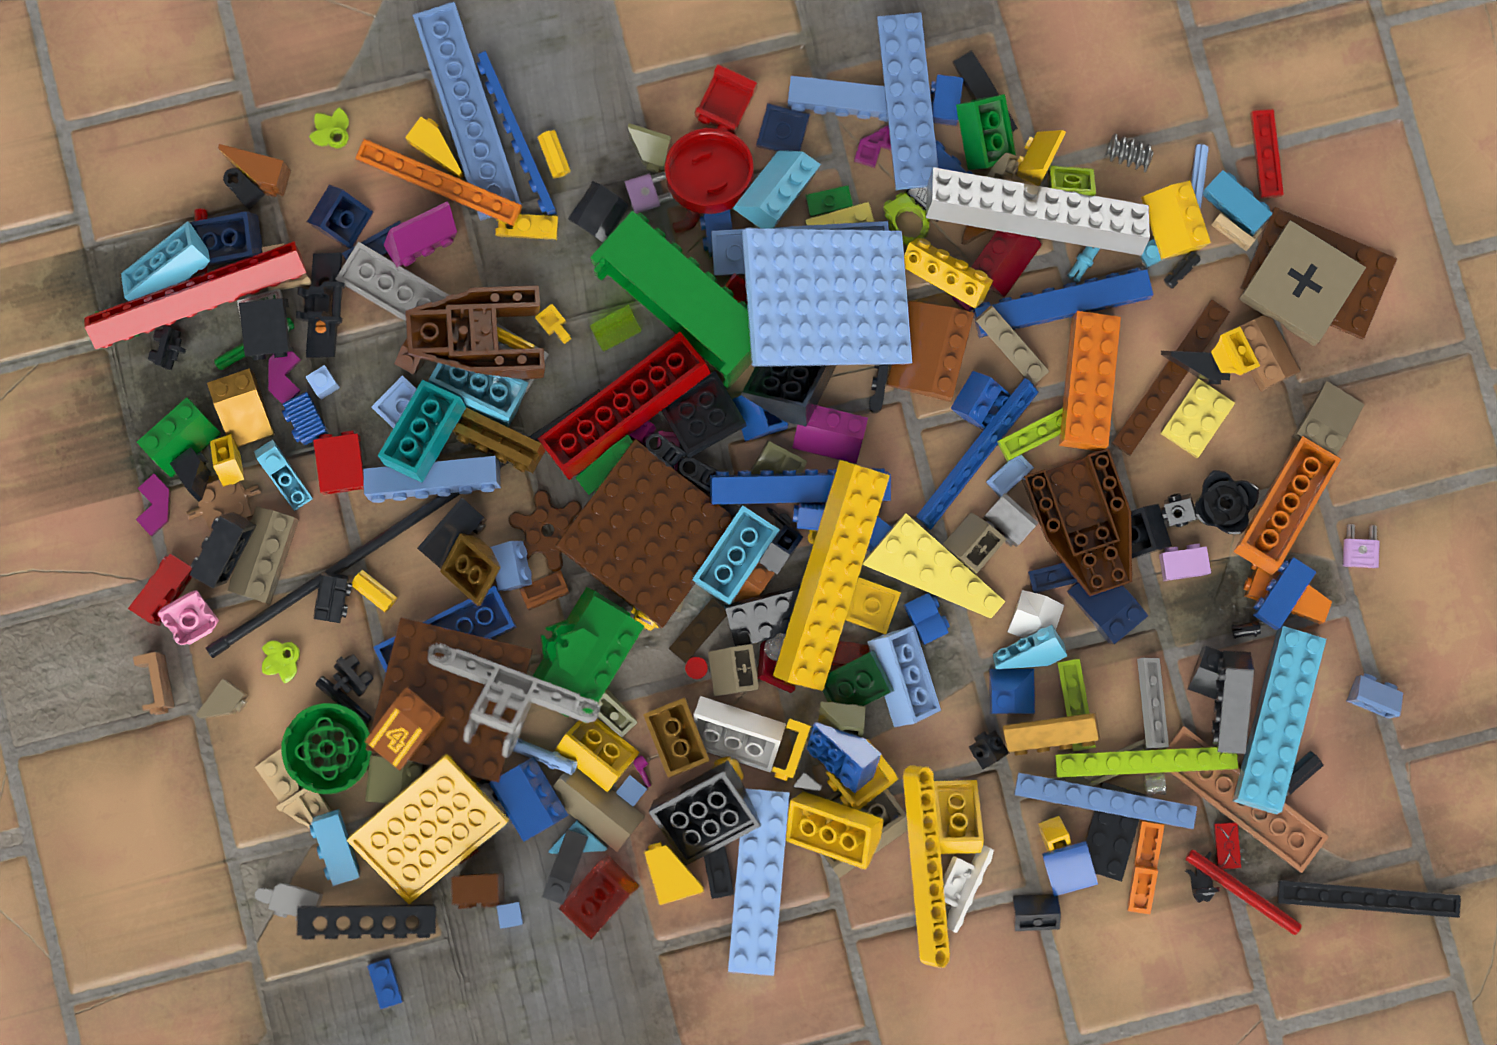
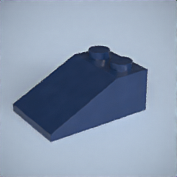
(230, 237)
(1111, 611)

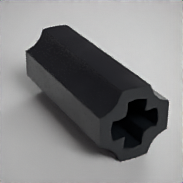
(1303, 770)

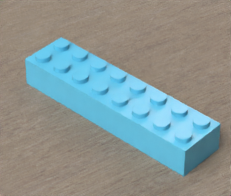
(1279, 720)

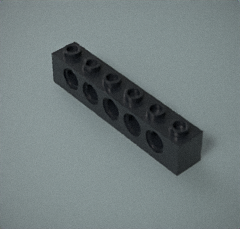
(307, 914)

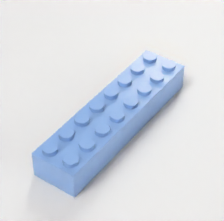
(759, 886)

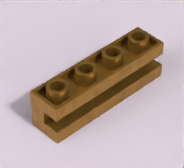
(499, 441)

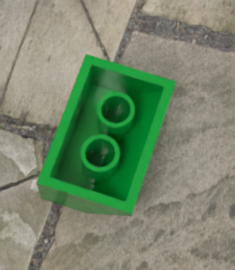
(985, 131)
(176, 433)

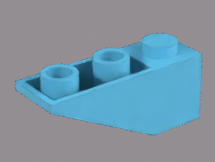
(282, 474)
(1033, 651)

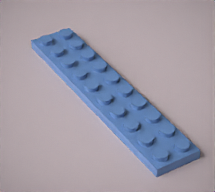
(464, 101)

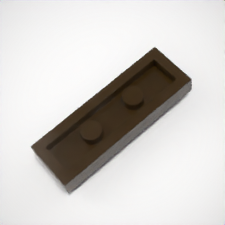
(698, 630)

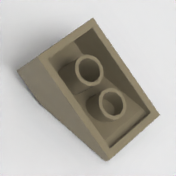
(1329, 418)

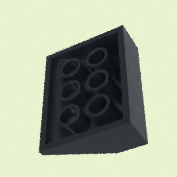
(788, 390)
(705, 813)

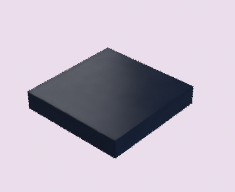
(782, 129)

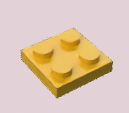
(872, 606)

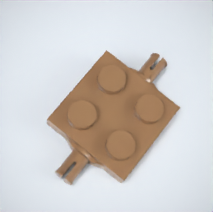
(224, 500)

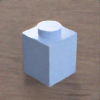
(322, 382)

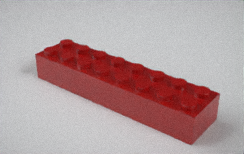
(624, 405)

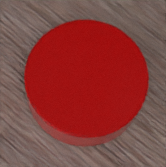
(696, 668)

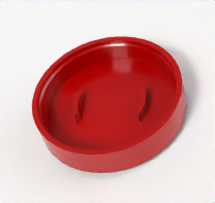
(709, 170)

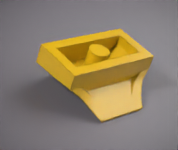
(1234, 353)

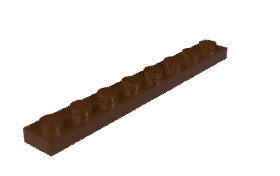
(1169, 379)

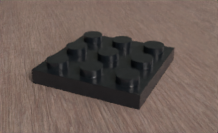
(703, 415)

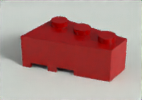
(162, 589)

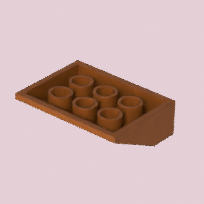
(937, 350)

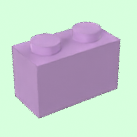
(1184, 563)

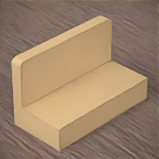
(1233, 232)

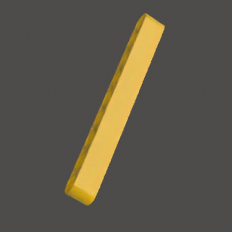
(926, 866)

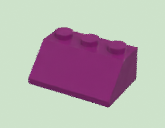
(421, 235)
(832, 434)

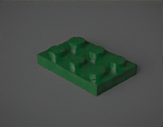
(858, 682)

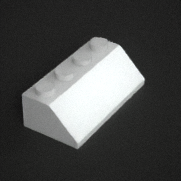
(738, 733)

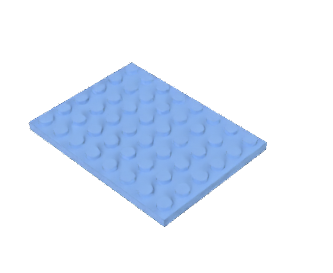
(826, 297)

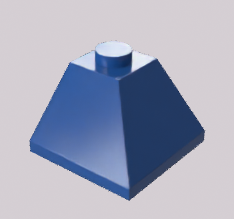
(1011, 691)

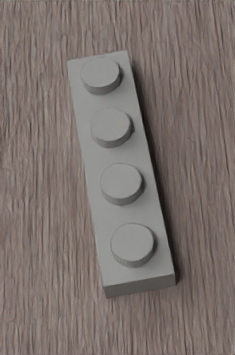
(1153, 703)

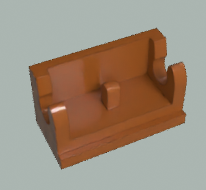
(544, 590)

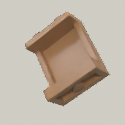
(160, 682)

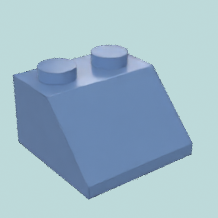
(1376, 697)

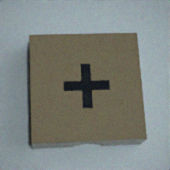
(1302, 283)

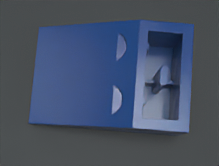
(844, 755)

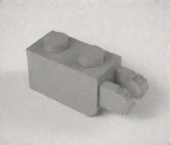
(287, 897)

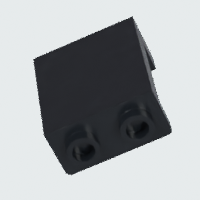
(265, 328)

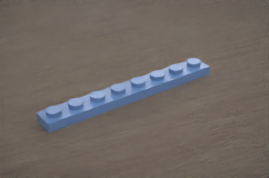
(1105, 800)

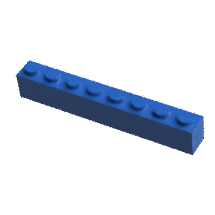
(1065, 302)
(776, 488)

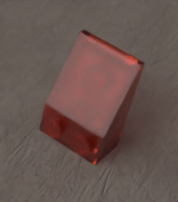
(599, 897)

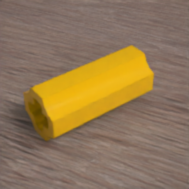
(553, 154)
(374, 591)

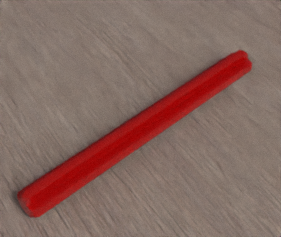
(1243, 892)

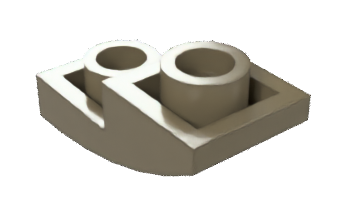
(1005, 166)

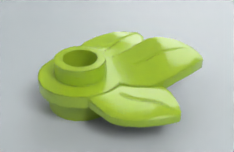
(329, 127)
(278, 662)

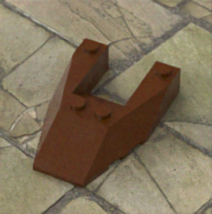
(465, 335)

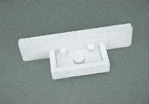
(961, 884)

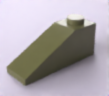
(615, 714)

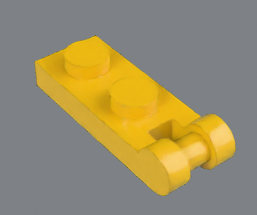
(530, 227)

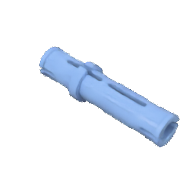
(550, 758)

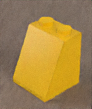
(670, 875)

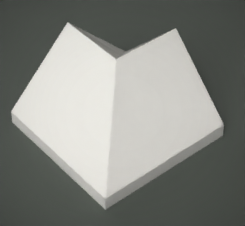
(1033, 613)

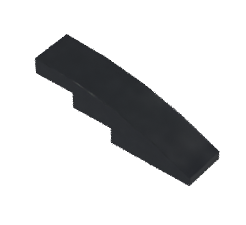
(976, 79)

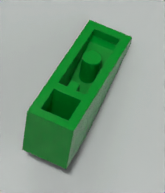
(596, 472)

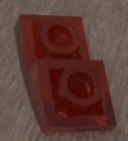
(848, 652)

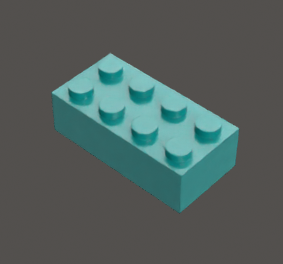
(422, 431)

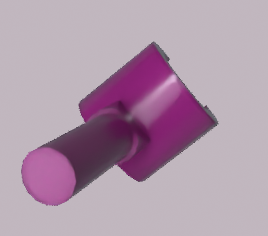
(639, 764)

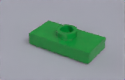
(828, 201)

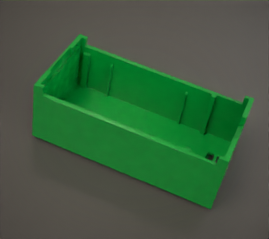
(678, 294)

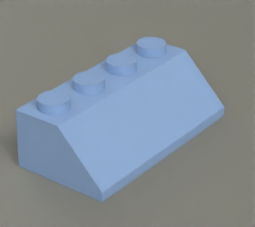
(908, 674)

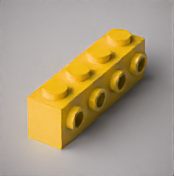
(947, 272)

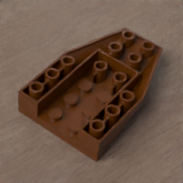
(1085, 519)

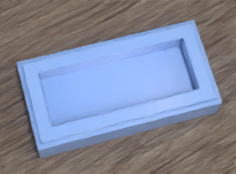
(1009, 475)

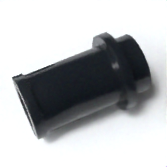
(1246, 629)

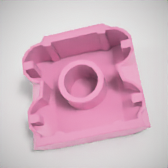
(188, 618)

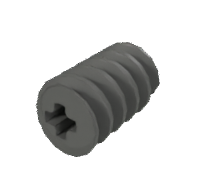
(1129, 152)

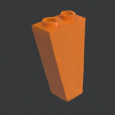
(1310, 606)

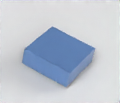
(631, 790)
(509, 915)

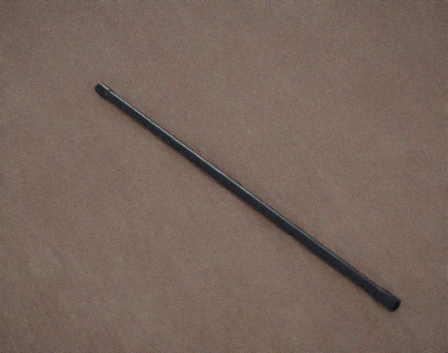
(225, 642)

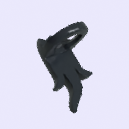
(1202, 885)

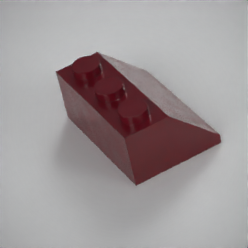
(1006, 259)

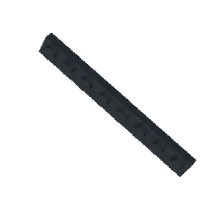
(1368, 899)

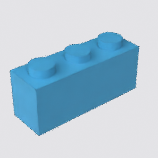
(1237, 203)
(333, 847)

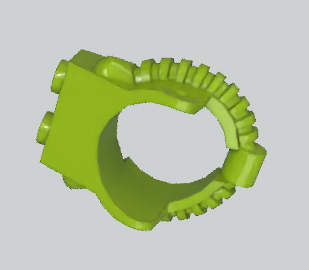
(902, 204)

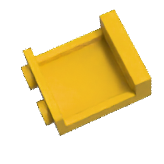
(802, 730)
(882, 779)

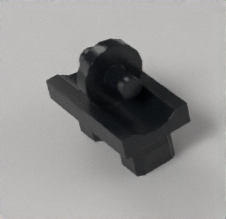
(168, 349)
(348, 678)

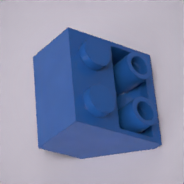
(980, 400)
(758, 420)

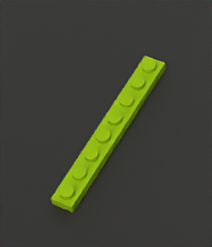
(1144, 762)

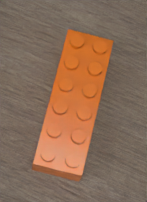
(1090, 381)
(1287, 505)

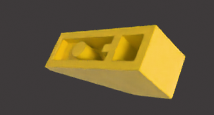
(429, 140)

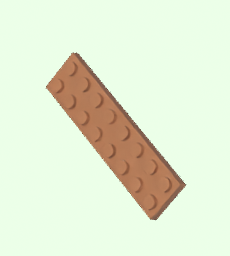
(1283, 833)

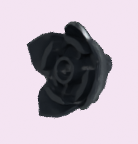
(1240, 494)

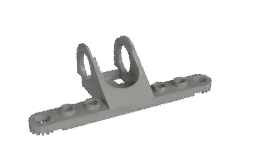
(510, 690)

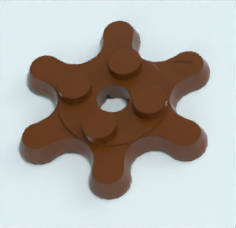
(532, 527)

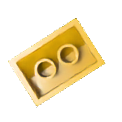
(1176, 220)
(598, 752)

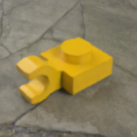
(552, 321)

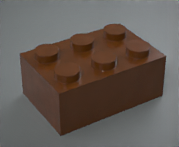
(478, 888)

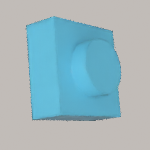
(1151, 254)

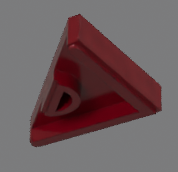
(766, 671)

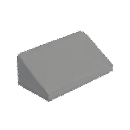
(807, 782)

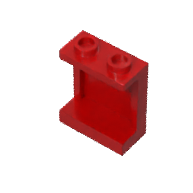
(726, 99)
(339, 463)

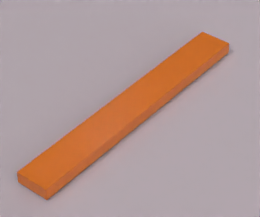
(438, 182)

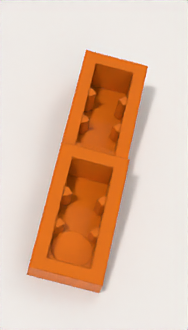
(1145, 866)

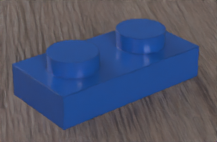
(385, 983)

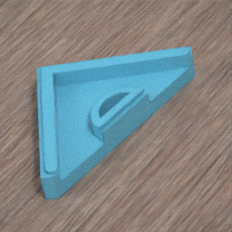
(592, 843)

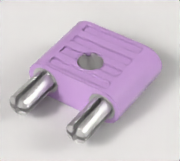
(643, 193)
(1361, 552)

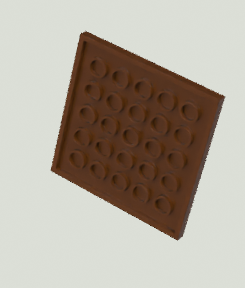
(645, 533)
(450, 695)

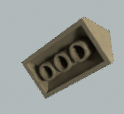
(598, 810)

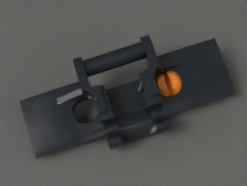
(317, 305)

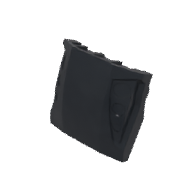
(599, 211)

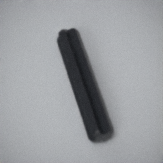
(341, 698)

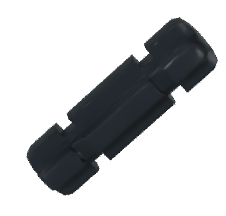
(1182, 269)

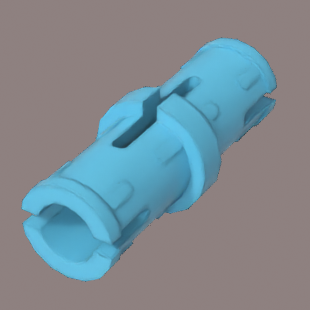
(1083, 262)

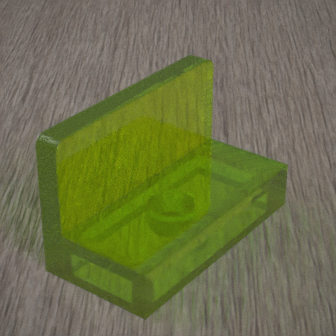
(615, 328)

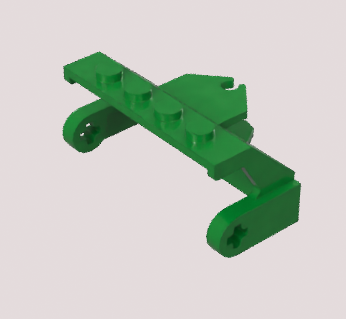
(588, 647)

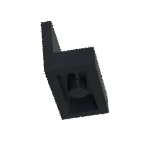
(1036, 912)

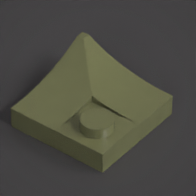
(777, 459)

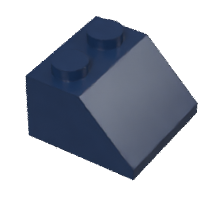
(340, 216)

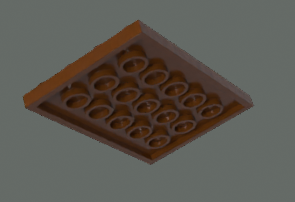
(1364, 298)

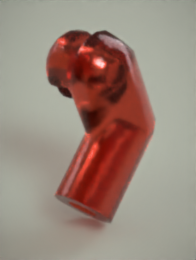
(687, 223)

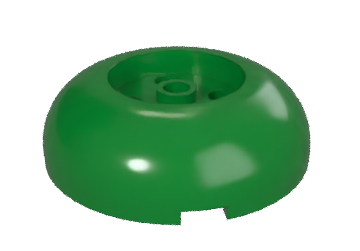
(300, 752)

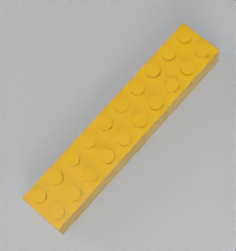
(831, 575)

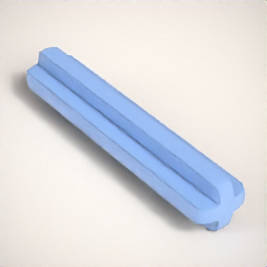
(1199, 170)

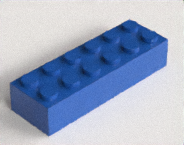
(486, 621)

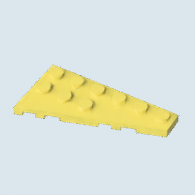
(923, 562)

